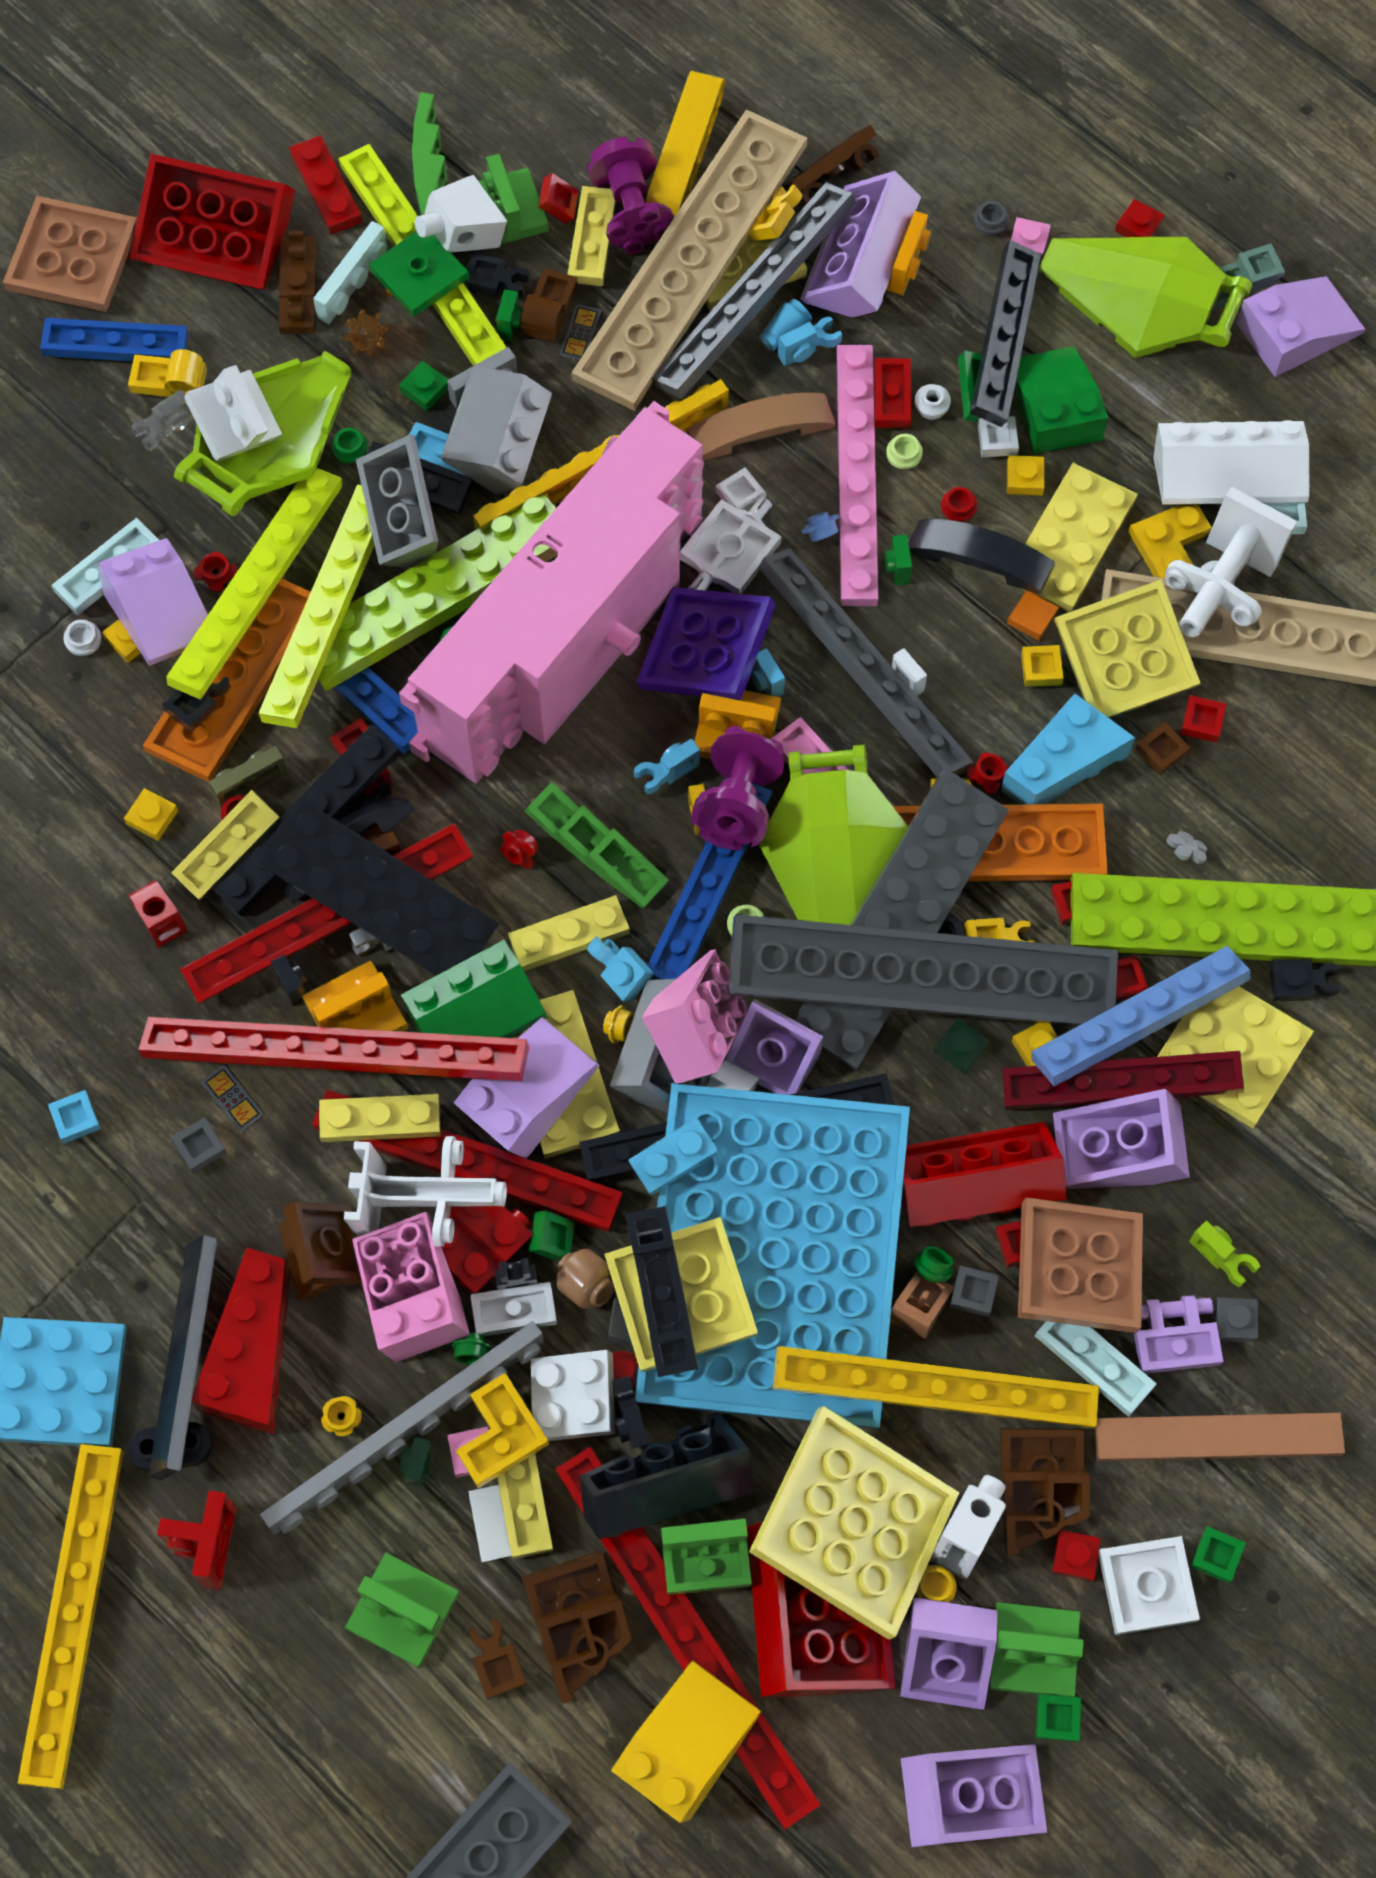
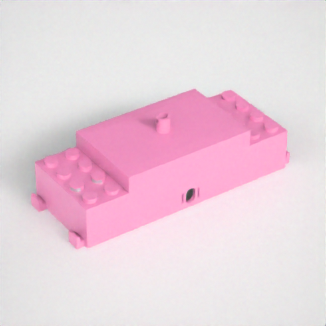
(559, 625)

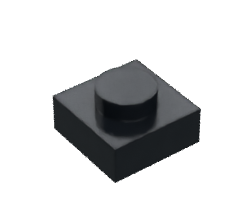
(291, 979)

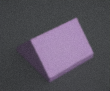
(775, 1049)

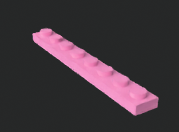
(857, 476)

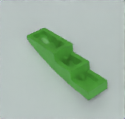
(428, 165)
(596, 846)

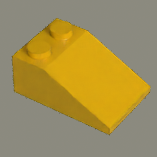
(686, 1742)

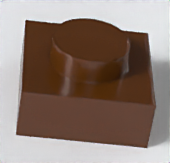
(1162, 748)

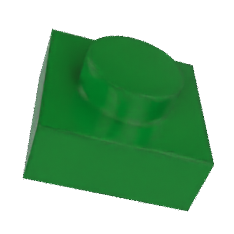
(509, 315)
(424, 386)
(899, 560)
(551, 1235)
(1217, 1554)
(1058, 1718)

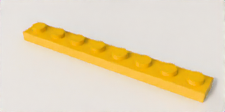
(560, 482)
(935, 1387)
(71, 1617)

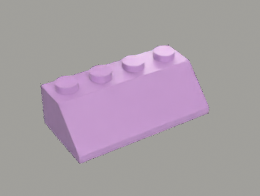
(862, 247)

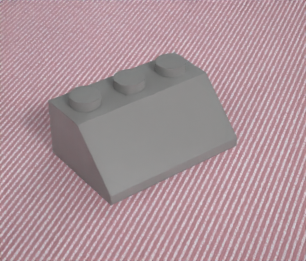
(496, 428)
(398, 504)
(641, 1069)

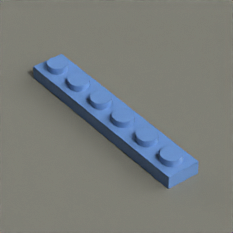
(1140, 1015)

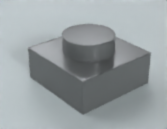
(198, 1145)
(974, 1291)
(1236, 1319)

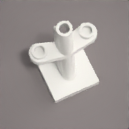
(1247, 535)
(377, 1190)

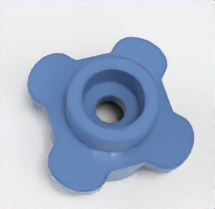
(821, 526)

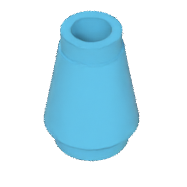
(787, 318)

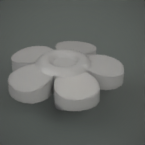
(1187, 847)

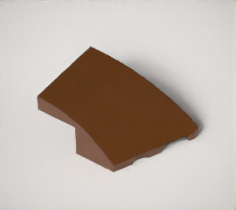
(1042, 1483)
(576, 1619)

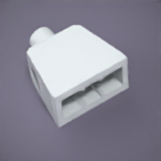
(462, 217)
(970, 1527)

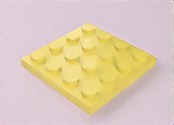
(855, 1522)

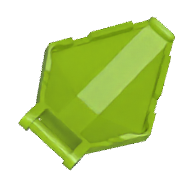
(1145, 289)
(304, 405)
(830, 836)

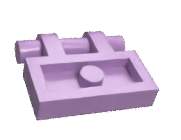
(1179, 1346)

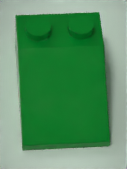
(1058, 401)

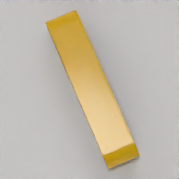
(686, 140)

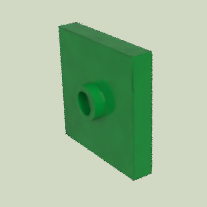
(418, 272)

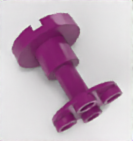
(624, 169)
(732, 812)

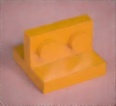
(754, 714)
(356, 1002)

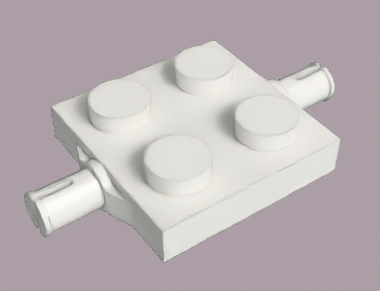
(730, 546)

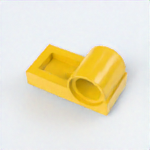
(167, 375)

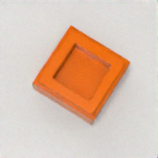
(1032, 615)

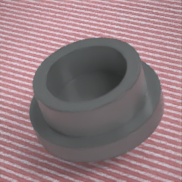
(991, 218)

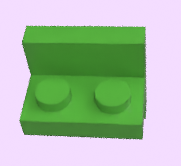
(515, 198)
(706, 1556)
(401, 1609)
(1036, 1650)

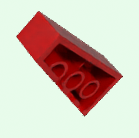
(247, 1349)

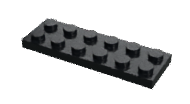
(376, 891)

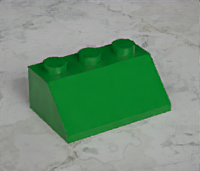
(477, 998)

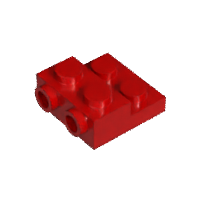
(483, 1240)

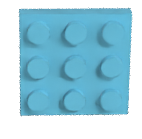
(60, 1381)

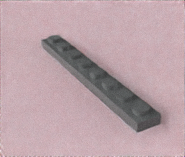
(753, 290)
(864, 663)

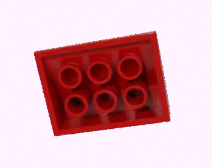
(211, 221)
(810, 1643)

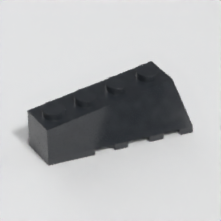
(668, 1479)

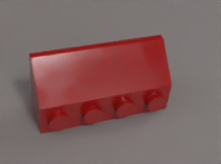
(981, 1174)

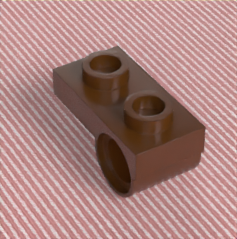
(548, 306)

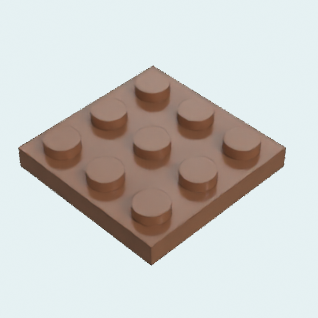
(70, 254)
(1080, 1265)

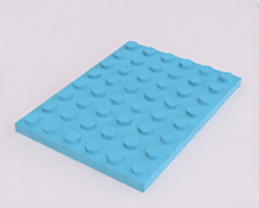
(813, 1231)

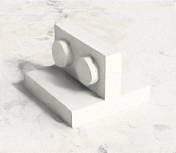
(232, 414)

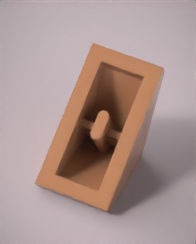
(920, 1305)

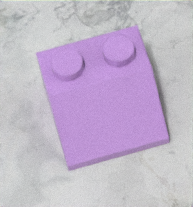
(949, 1653)

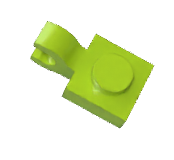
(1217, 1249)

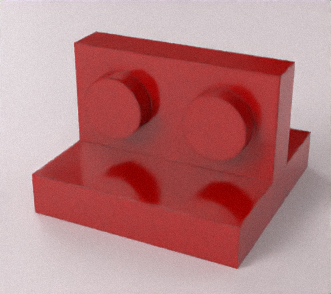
(203, 1542)

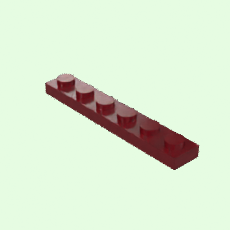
(1115, 1079)

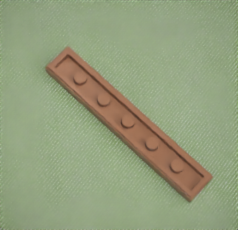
(1219, 1437)

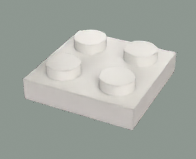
(573, 1395)
(1148, 1585)

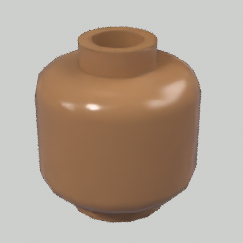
(585, 1279)

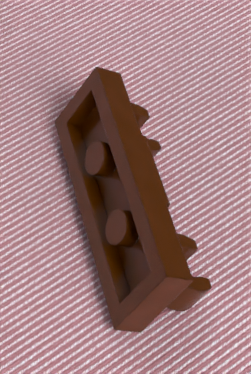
(831, 162)
(297, 283)

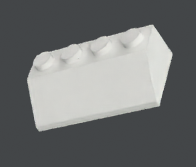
(1206, 459)

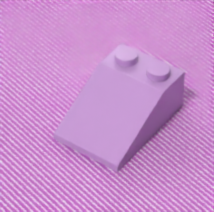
(1297, 322)
(153, 599)
(525, 1110)
(1123, 1142)
(973, 1795)

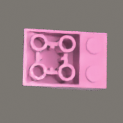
(696, 1019)
(409, 1289)

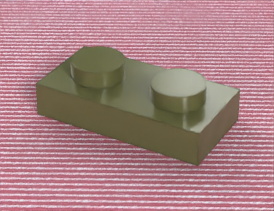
(255, 773)

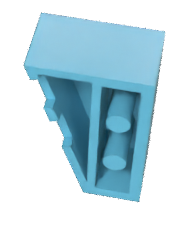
(1065, 753)

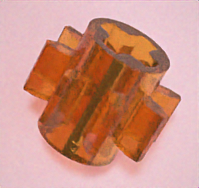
(371, 325)

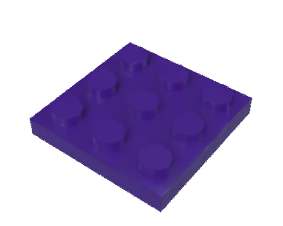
(706, 643)

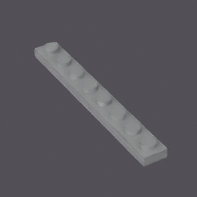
(391, 1438)

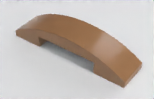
(760, 420)

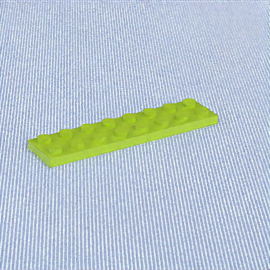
(431, 592)
(1208, 915)

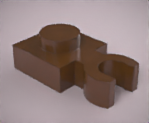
(498, 1666)

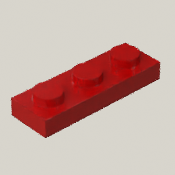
(325, 185)

